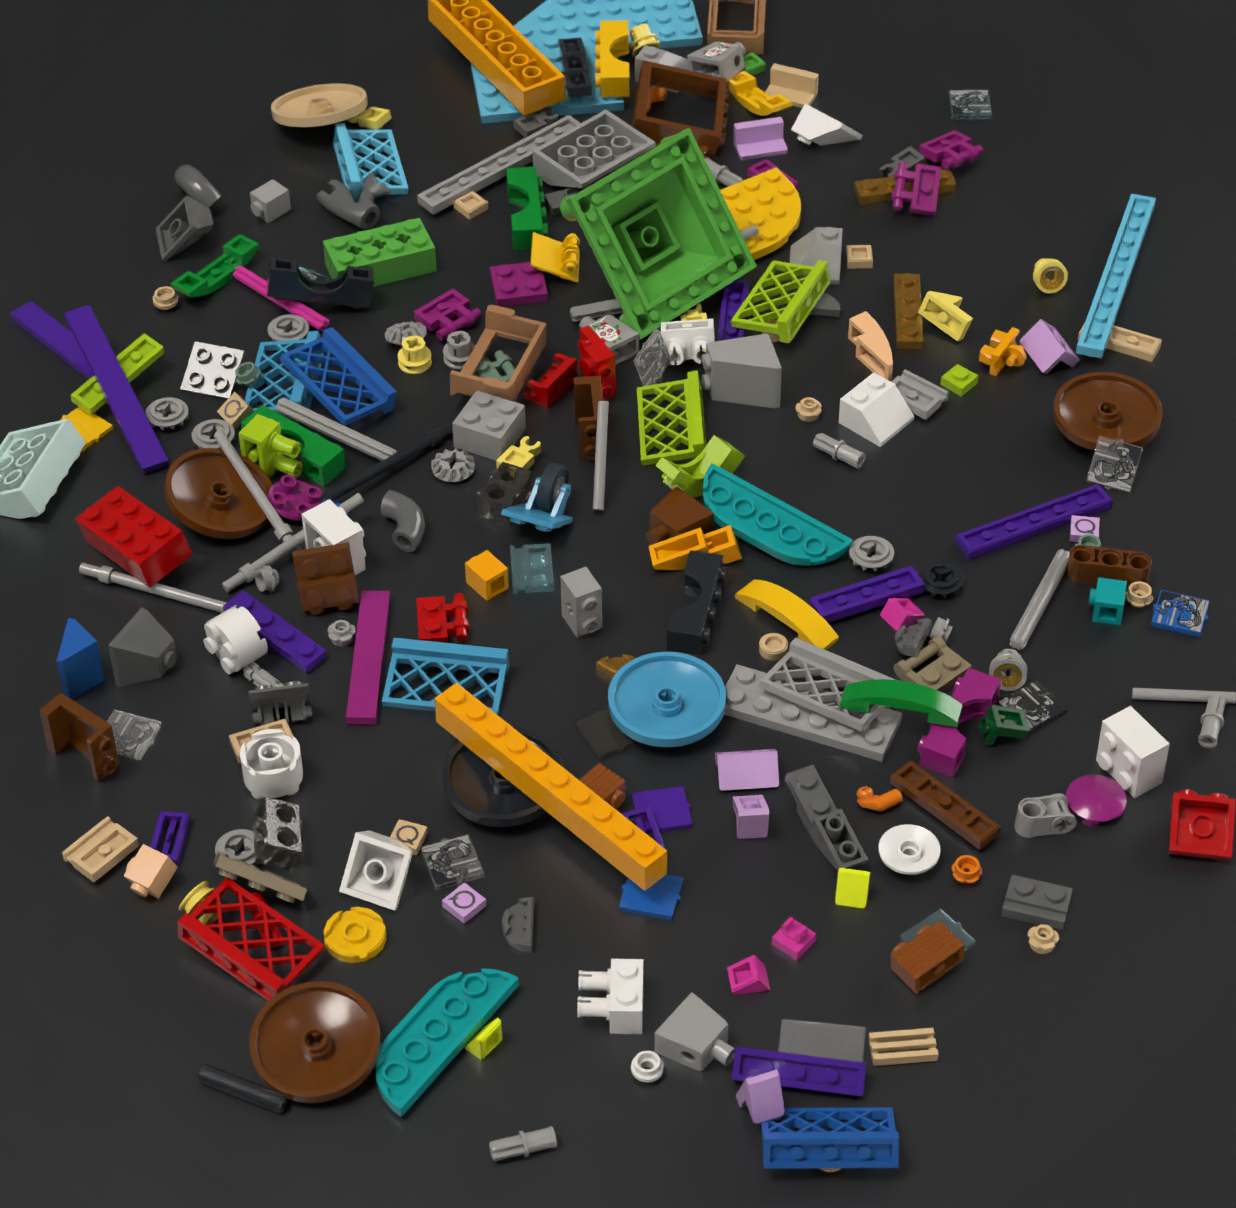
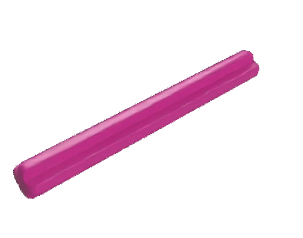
(293, 306)

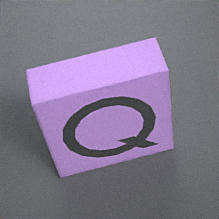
(1083, 525)
(464, 903)

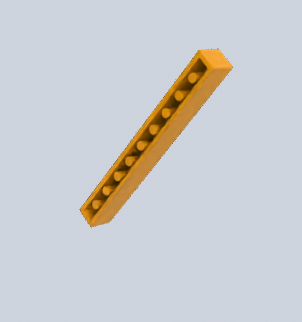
(551, 787)

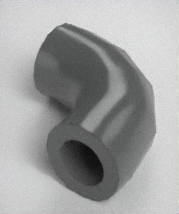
(196, 185)
(408, 518)

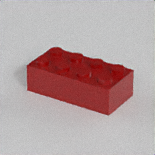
(134, 536)

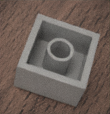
(488, 425)

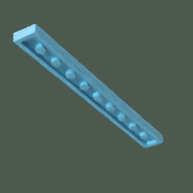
(1115, 276)

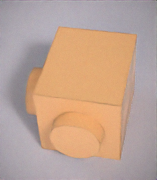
(149, 872)

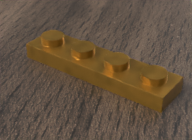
(881, 188)
(907, 304)

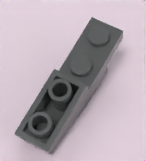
(823, 821)

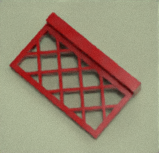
(228, 954)

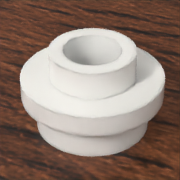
(647, 1059)

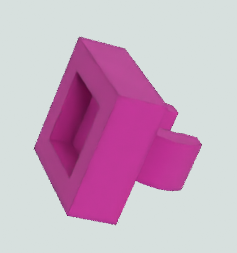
(794, 938)

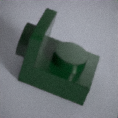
(1003, 722)

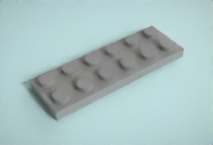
(769, 710)

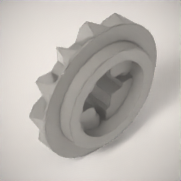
(279, 326)
(398, 332)
(161, 407)
(205, 430)
(461, 470)
(865, 546)
(233, 841)

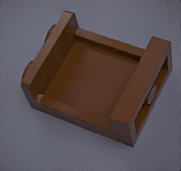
(586, 397)
(74, 725)

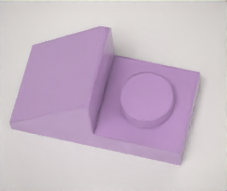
(751, 816)
(762, 1096)

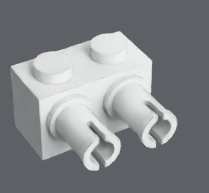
(687, 339)
(625, 1000)

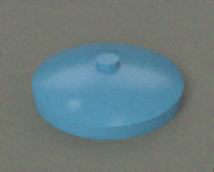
(666, 699)

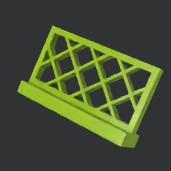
(799, 302)
(691, 401)

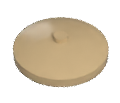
(319, 105)

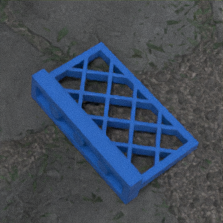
(353, 369)
(834, 1149)

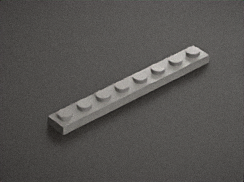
(491, 168)

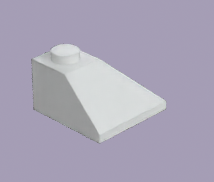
(821, 128)
(376, 869)

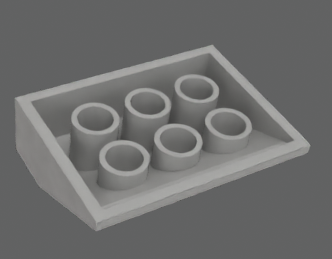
(589, 151)

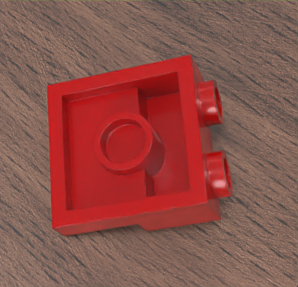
(597, 360)
(1201, 825)

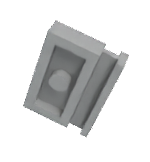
(920, 394)

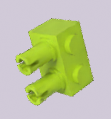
(266, 447)

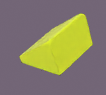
(852, 888)
(485, 1039)

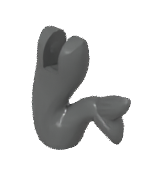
(361, 213)

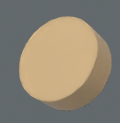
(773, 646)

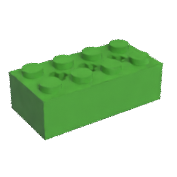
(391, 251)

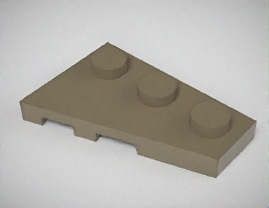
(259, 879)

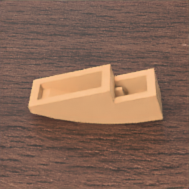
(871, 345)

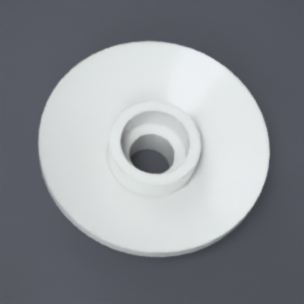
(909, 849)

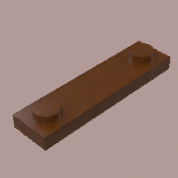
(945, 805)

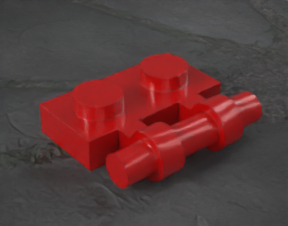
(432, 619)

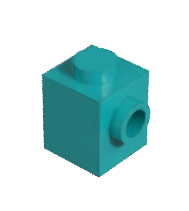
(1108, 601)

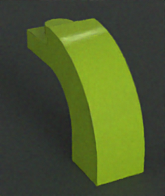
(691, 475)

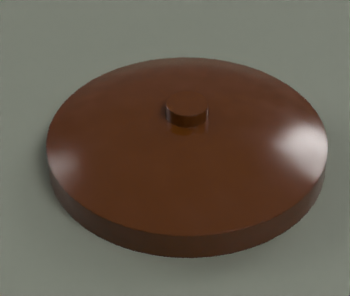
(1107, 407)
(211, 495)
(315, 1041)

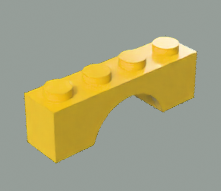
(611, 73)

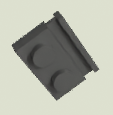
(1037, 902)

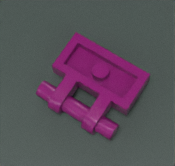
(950, 149)
(924, 189)
(445, 308)

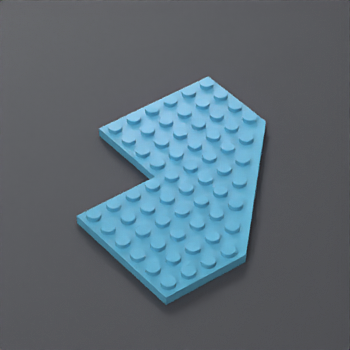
(670, 20)

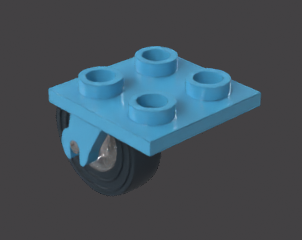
(548, 495)

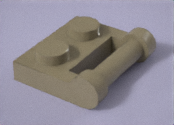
(939, 674)

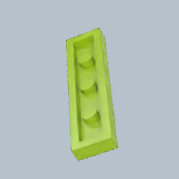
(132, 361)

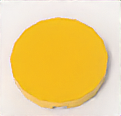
(355, 935)

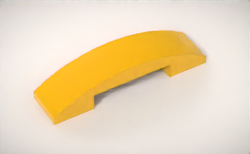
(745, 90)
(790, 611)

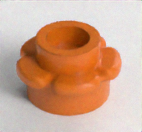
(969, 864)

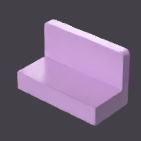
(759, 138)
(1047, 347)
(747, 769)

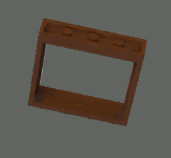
(688, 82)

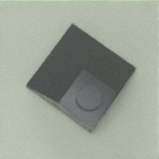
(183, 227)
(141, 650)

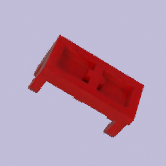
(553, 382)

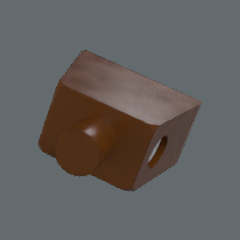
(677, 515)

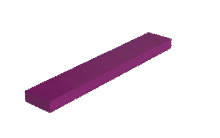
(368, 658)

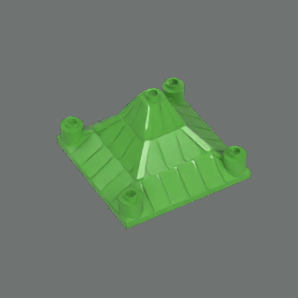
(661, 233)

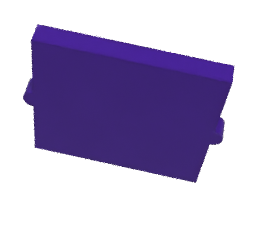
(668, 807)

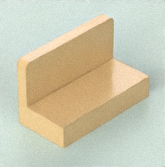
(793, 84)

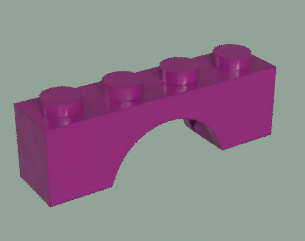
(945, 745)

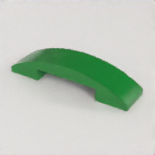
(219, 272)
(903, 695)

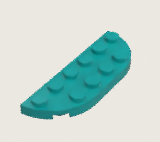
(769, 521)
(437, 1032)

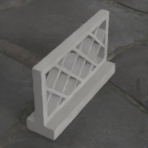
(831, 671)

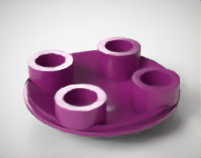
(293, 497)
(1096, 799)

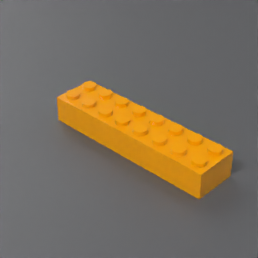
(499, 52)

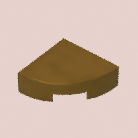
(610, 666)

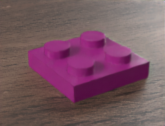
(518, 284)

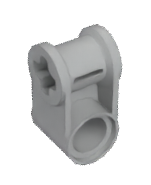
(1042, 815)

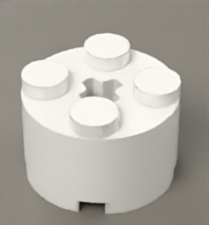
(234, 639)
(271, 764)

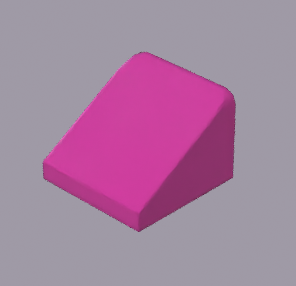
(901, 612)
(748, 976)

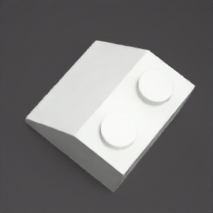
(875, 410)

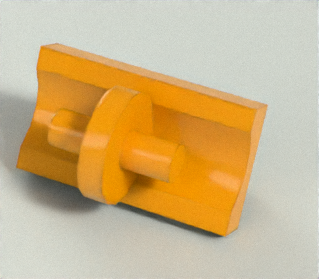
(1005, 353)

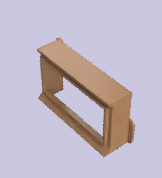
(751, 40)
(502, 323)

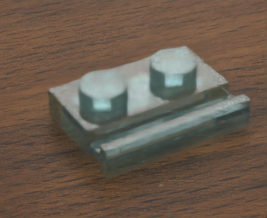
(532, 568)

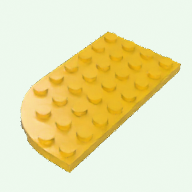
(768, 203)

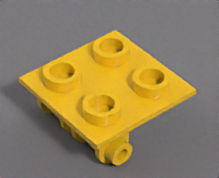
(555, 256)

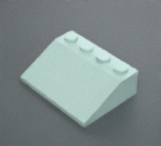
(34, 465)

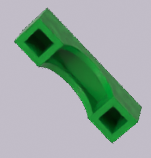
(523, 190)
(320, 457)

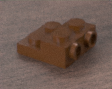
(326, 578)

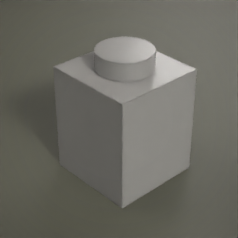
(270, 201)

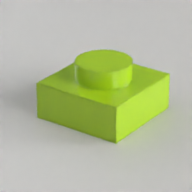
(959, 380)

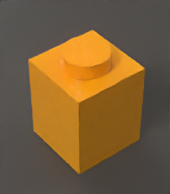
(486, 575)

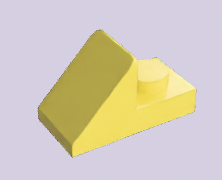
(945, 314)

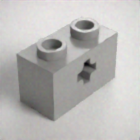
(581, 602)

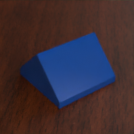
(78, 661)

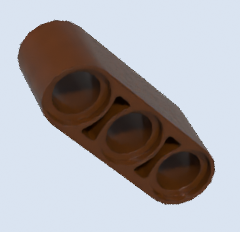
(1091, 562)

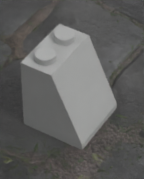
(743, 371)

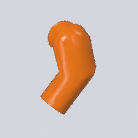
(655, 94)
(868, 800)

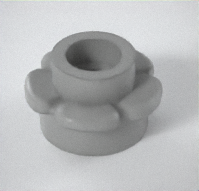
(266, 578)
(941, 629)
(341, 633)

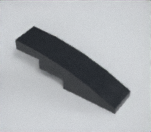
(574, 67)

